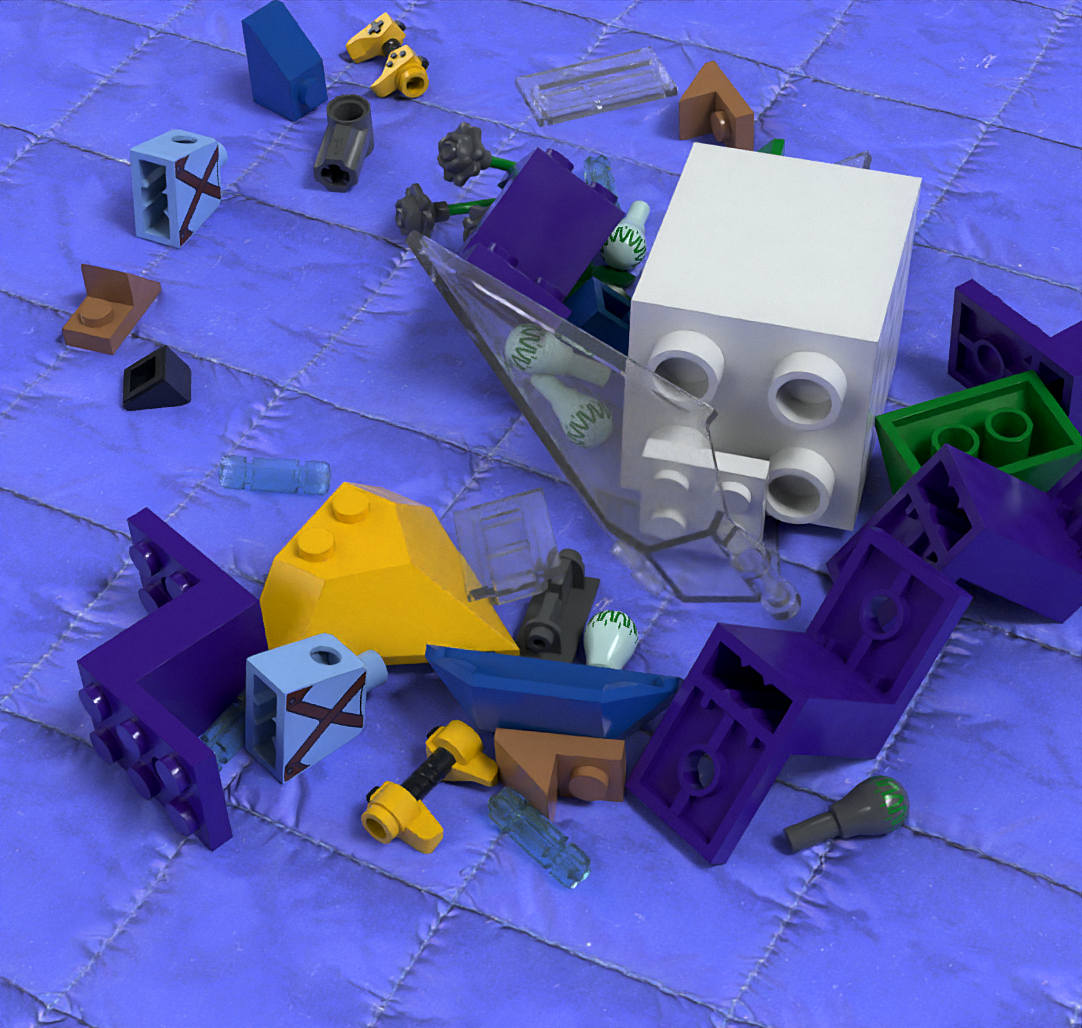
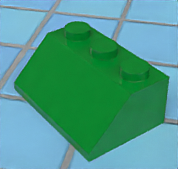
(1001, 422)

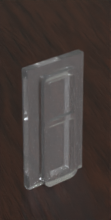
(595, 86)
(507, 548)

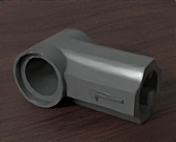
(345, 142)

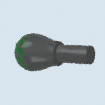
(870, 808)

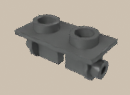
(559, 614)

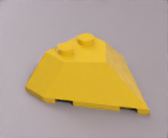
(377, 580)

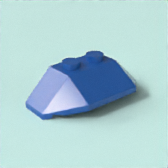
(551, 694)

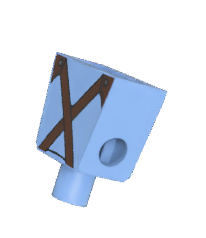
(175, 185)
(306, 701)

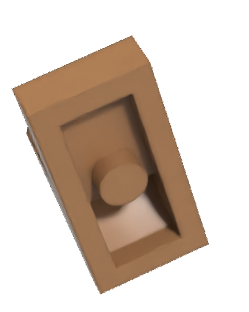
(716, 107)
(110, 310)
(560, 765)

